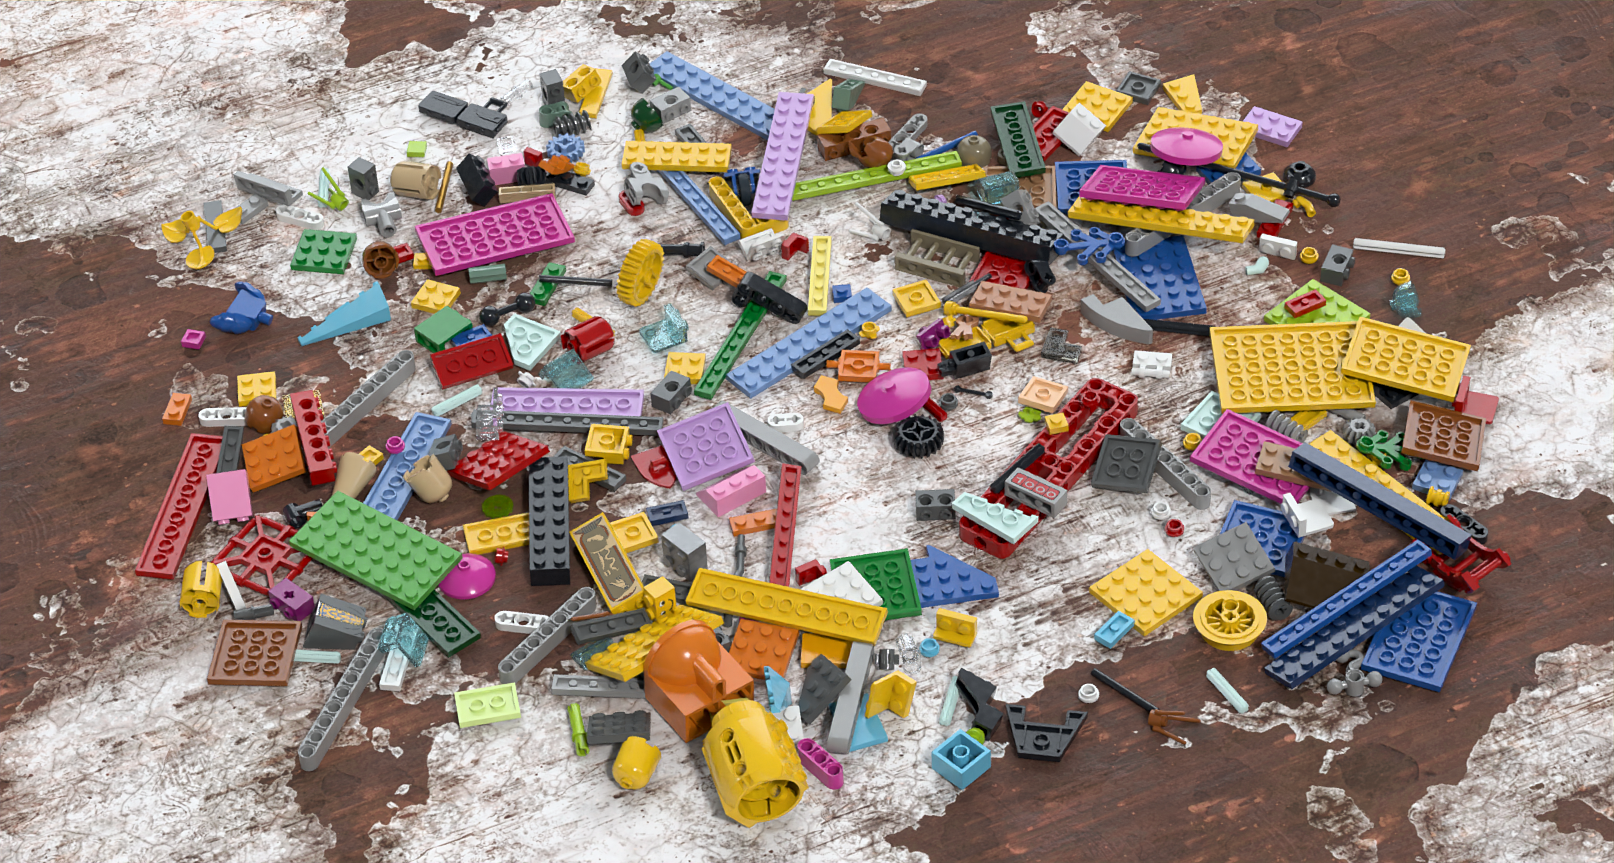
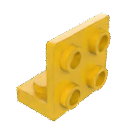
(892, 693)

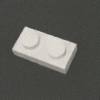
(1278, 246)

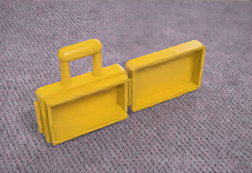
(995, 332)

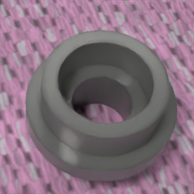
(948, 401)

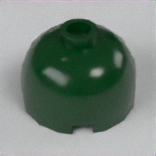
(645, 117)

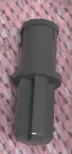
(254, 612)

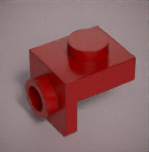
(793, 244)

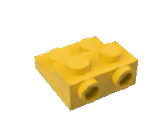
(609, 443)

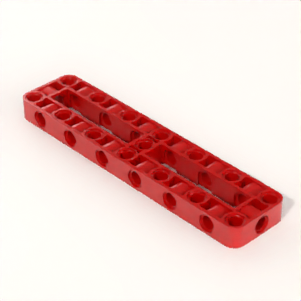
(1054, 468)

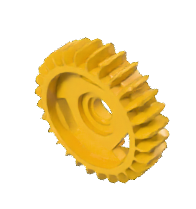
(640, 272)

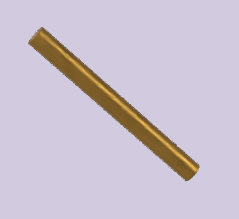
(444, 185)

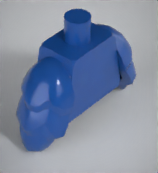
(245, 311)

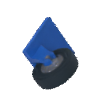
(743, 188)

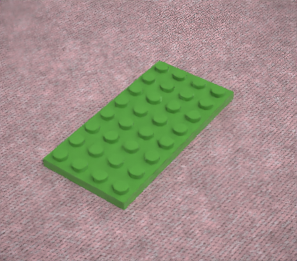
(376, 550)

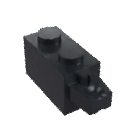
(966, 361)

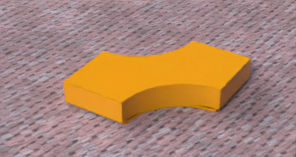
(828, 390)

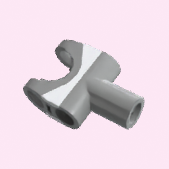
(382, 214)

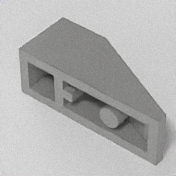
(1257, 208)

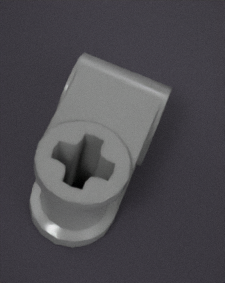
(908, 150)

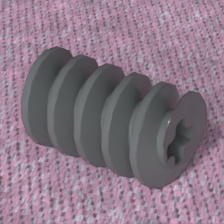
(571, 123)
(1272, 598)

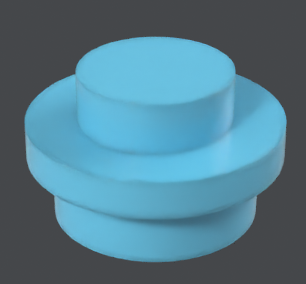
(929, 647)

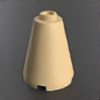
(353, 474)

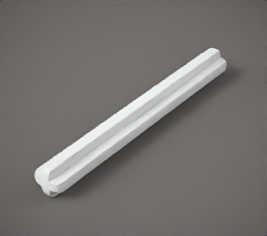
(1399, 248)

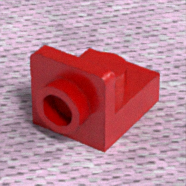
(809, 572)

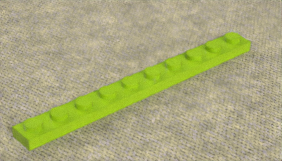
(874, 175)

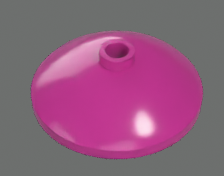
(469, 578)

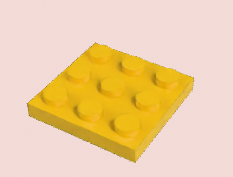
(1101, 102)

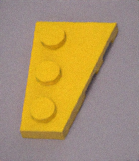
(1184, 94)

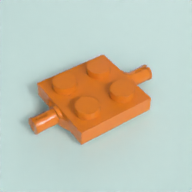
(858, 365)

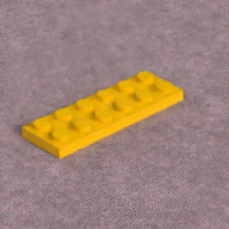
(678, 156)

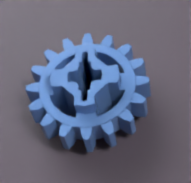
(567, 146)

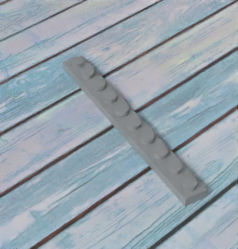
(1110, 269)

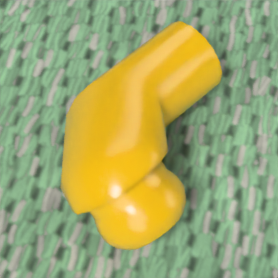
(1307, 205)

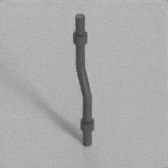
(740, 553)

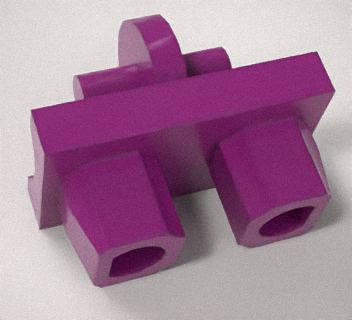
(930, 335)

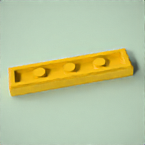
(593, 101)

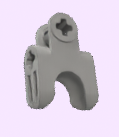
(642, 183)

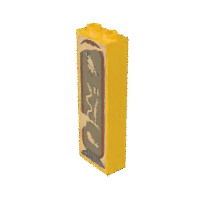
(609, 565)

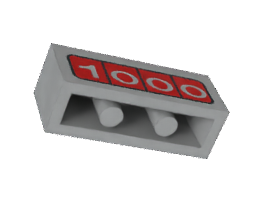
(1036, 492)

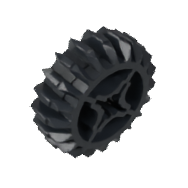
(918, 436)

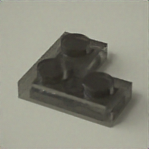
(1057, 348)

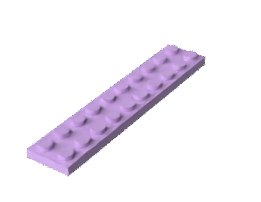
(782, 156)

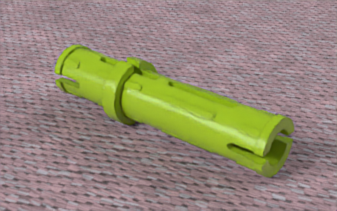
(579, 735)

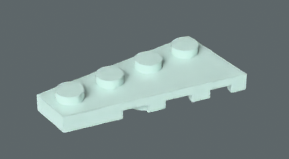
(995, 517)

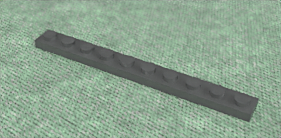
(575, 422)

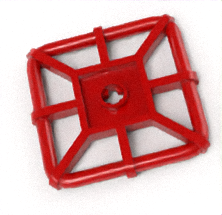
(253, 552)

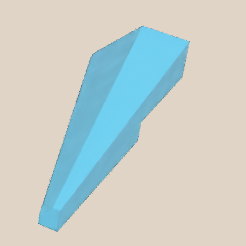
(363, 312)
(778, 690)

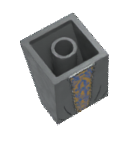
(335, 625)

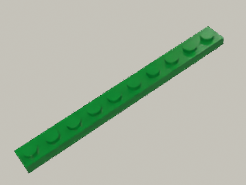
(734, 343)

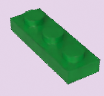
(543, 291)

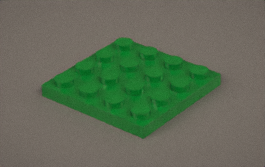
(891, 578)

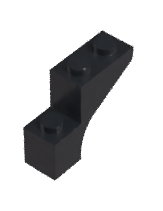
(979, 696)

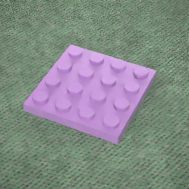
(705, 446)

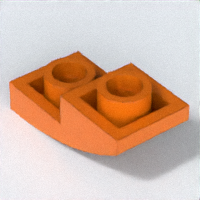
(557, 164)

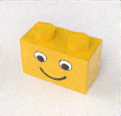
(659, 598)

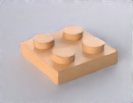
(1043, 394)

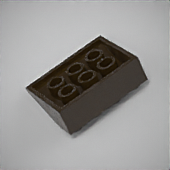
(1318, 574)

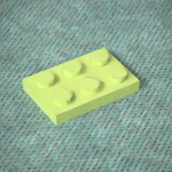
(487, 705)

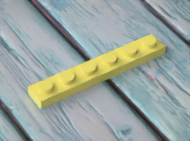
(819, 275)

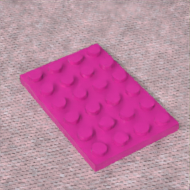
(1142, 187)
(1233, 453)

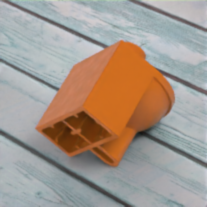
(691, 676)

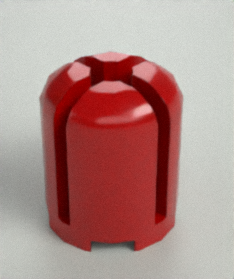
(589, 338)

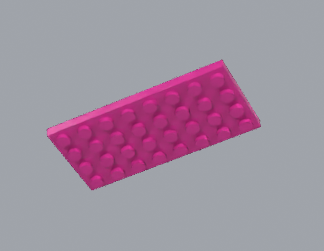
(494, 234)

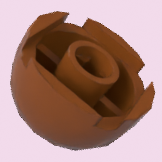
(380, 259)
(263, 412)

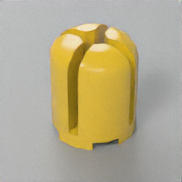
(208, 593)

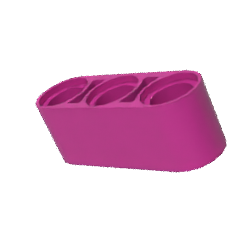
(820, 764)

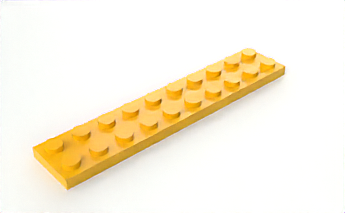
(1165, 220)
(1337, 447)
(786, 606)

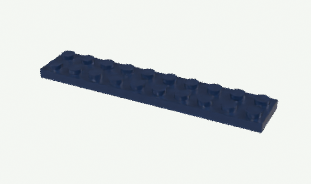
(1353, 627)

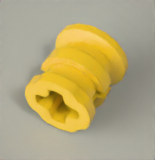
(1437, 497)

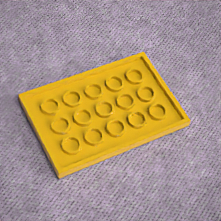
(1233, 134)
(1406, 359)
(628, 656)

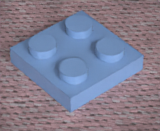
(1437, 475)

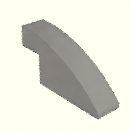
(1117, 319)

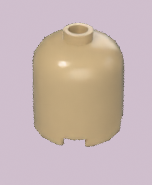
(429, 479)

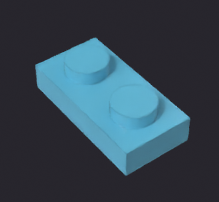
(1114, 629)

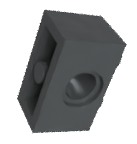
(639, 72)
(551, 87)
(363, 178)
(1337, 265)
(671, 392)
(447, 451)

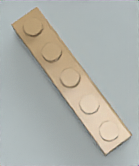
(519, 193)

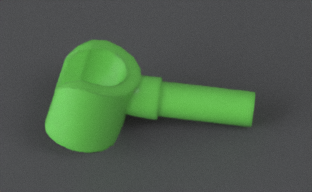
(659, 80)

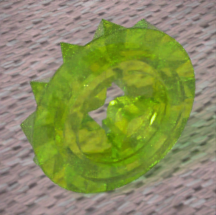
(497, 501)

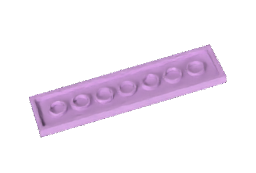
(578, 401)

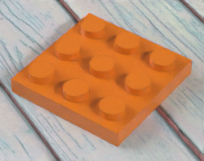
(273, 458)
(763, 645)

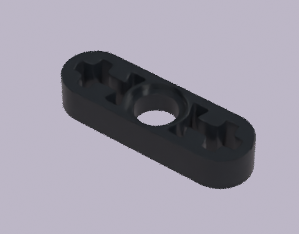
(1474, 526)

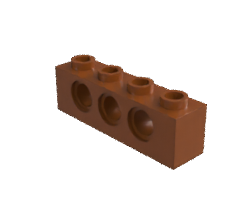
(837, 145)

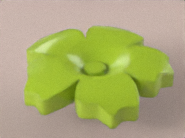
(1030, 414)

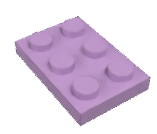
(1273, 126)

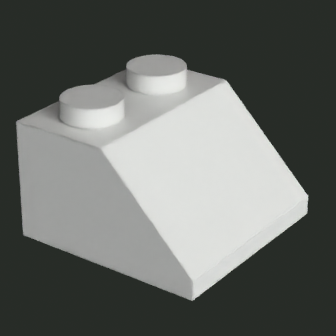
(1079, 129)

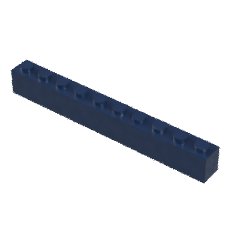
(1380, 501)

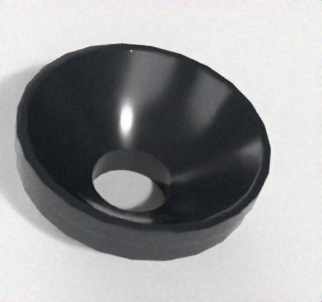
(1305, 177)

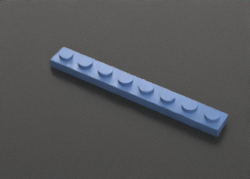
(701, 206)

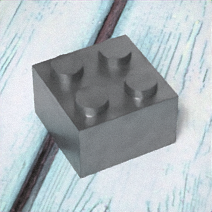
(684, 551)

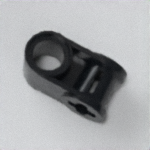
(1039, 273)

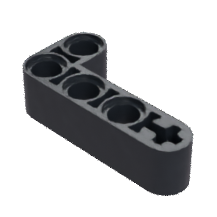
(770, 297)

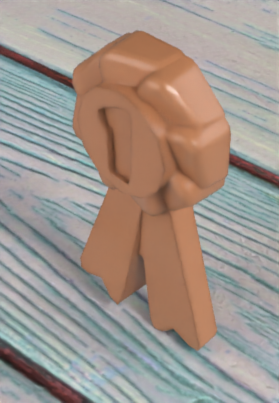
(964, 325)

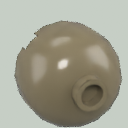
(974, 150)

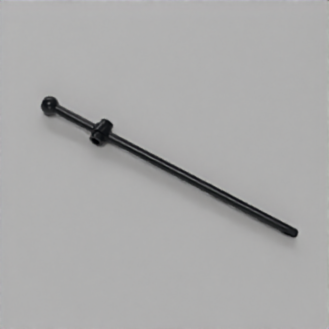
(1290, 188)

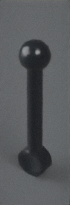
(988, 394)

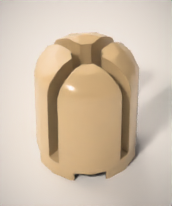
(415, 180)

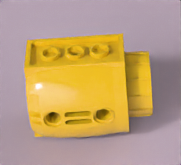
(753, 763)

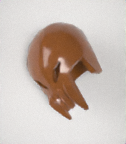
(875, 154)

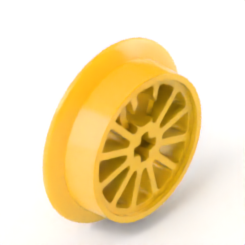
(1229, 629)

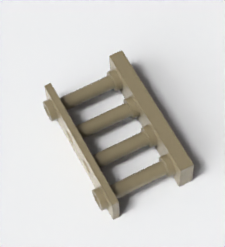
(933, 270)

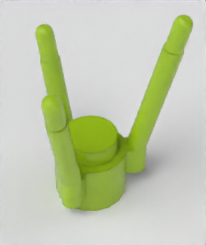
(337, 199)

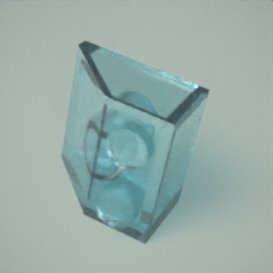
(997, 186)

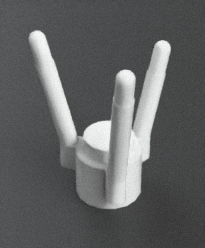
(879, 229)

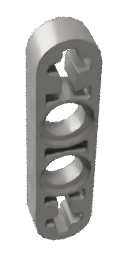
(917, 123)

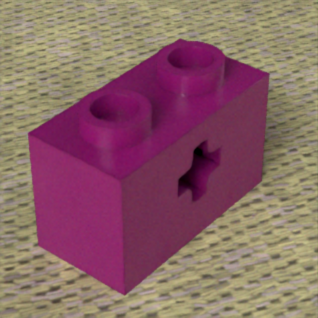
(291, 600)

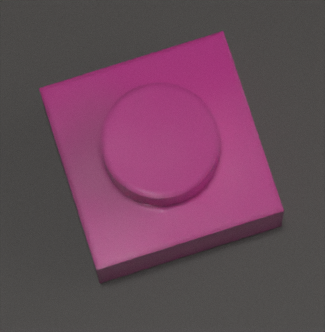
(193, 339)

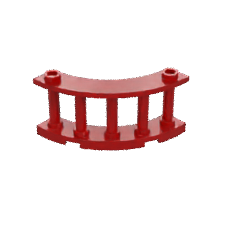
(1467, 580)

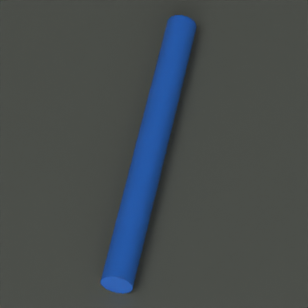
(946, 147)

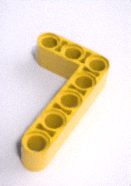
(737, 214)

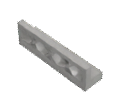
(267, 188)

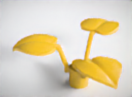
(177, 230)

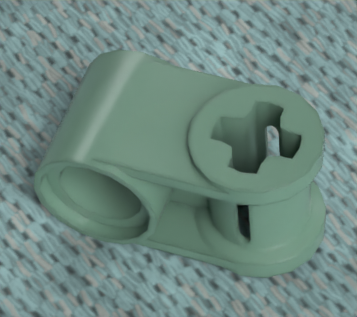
(548, 113)

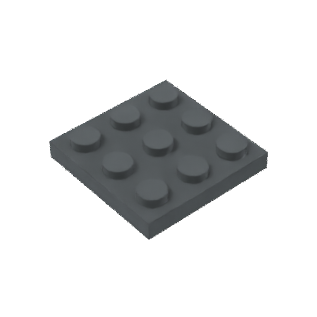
(1126, 463)
(618, 727)

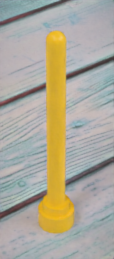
(954, 309)

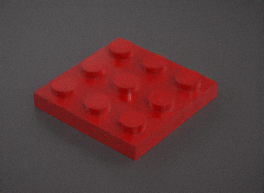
(1003, 269)

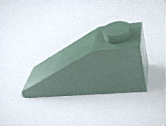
(846, 94)

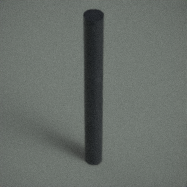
(575, 280)
(1123, 690)

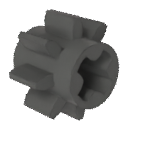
(887, 659)

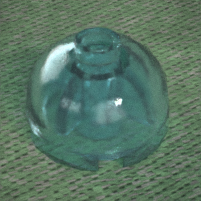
(1406, 301)

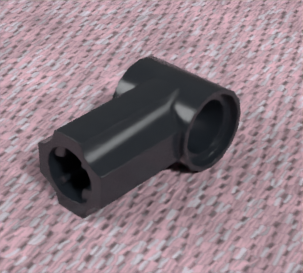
(297, 514)

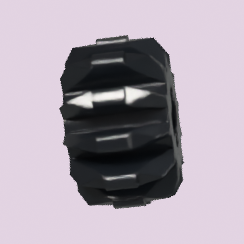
(531, 176)

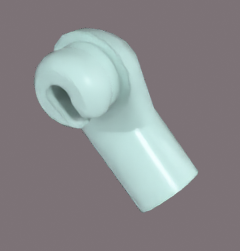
(1260, 266)

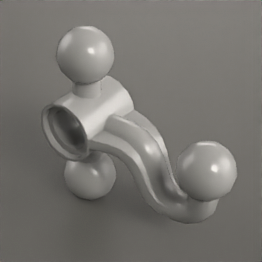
(1355, 678)

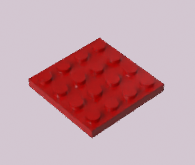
(498, 460)

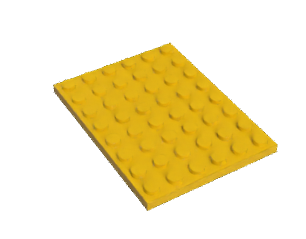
(1286, 368)

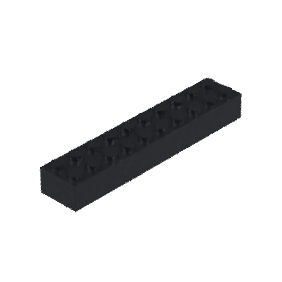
(969, 226)

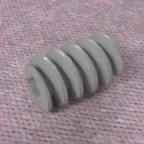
(1286, 426)

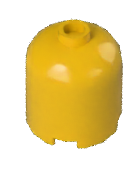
(635, 763)

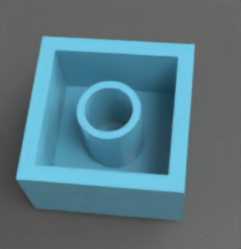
(961, 759)

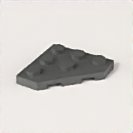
(820, 687)

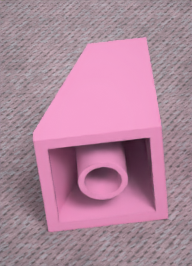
(230, 496)

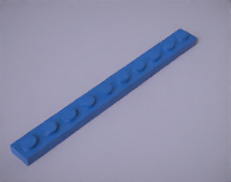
(1346, 599)

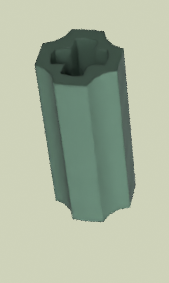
(487, 274)

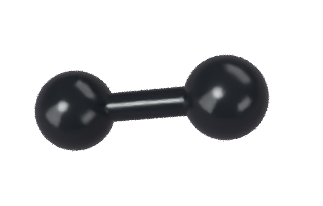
(490, 315)

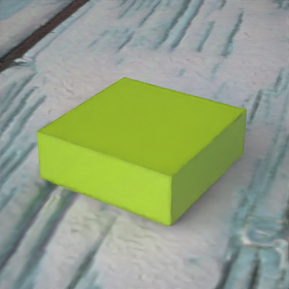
(416, 148)

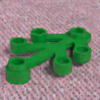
(1369, 445)

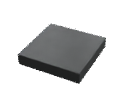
(1139, 87)

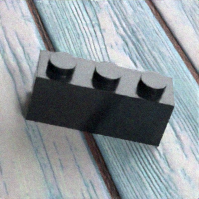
(477, 179)

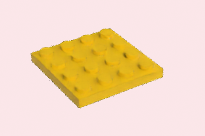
(1146, 591)

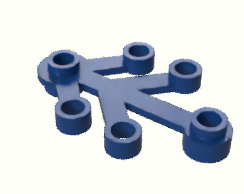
(1112, 241)

